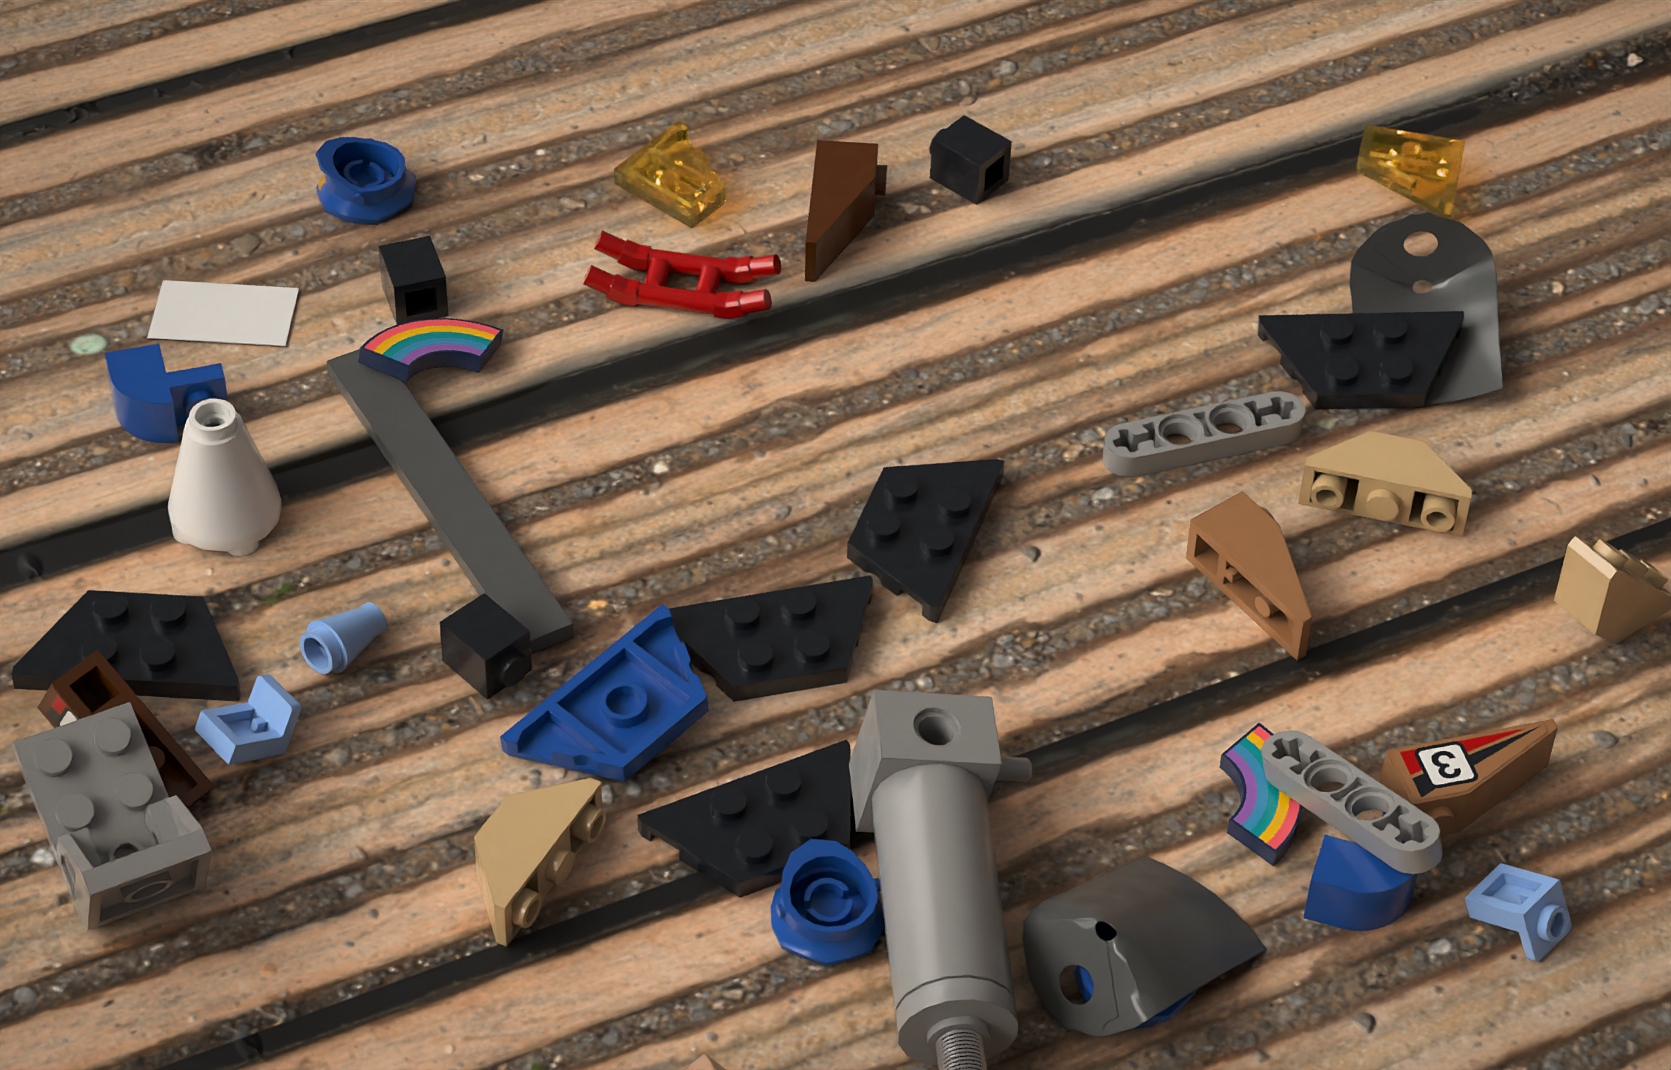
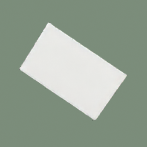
(223, 313)

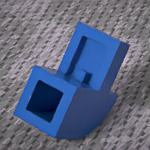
(157, 402)
(1356, 888)

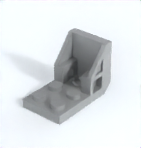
(111, 817)

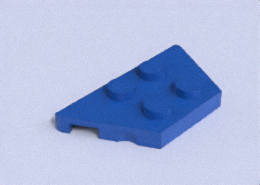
(616, 707)

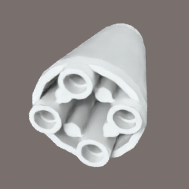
(221, 484)

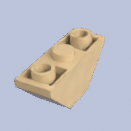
(1388, 482)
(1610, 589)
(531, 847)

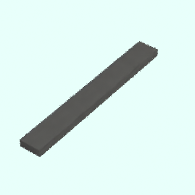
(450, 499)

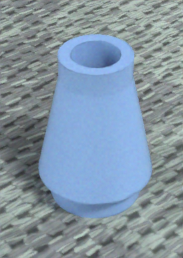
(338, 639)

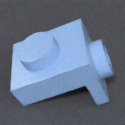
(251, 728)

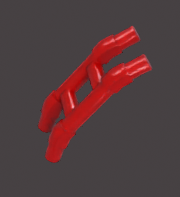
(661, 262)

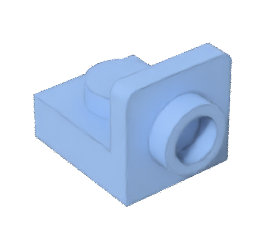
(1525, 904)

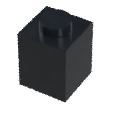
(970, 159)
(413, 280)
(486, 646)

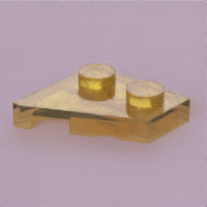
(1413, 165)
(673, 177)

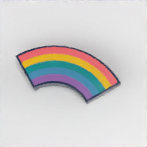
(430, 344)
(1266, 815)

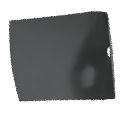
(1461, 280)
(1165, 947)

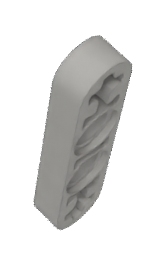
(1142, 449)
(1360, 793)

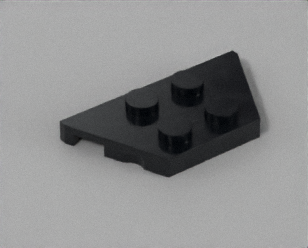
(1363, 356)
(923, 527)
(777, 637)
(152, 641)
(755, 822)

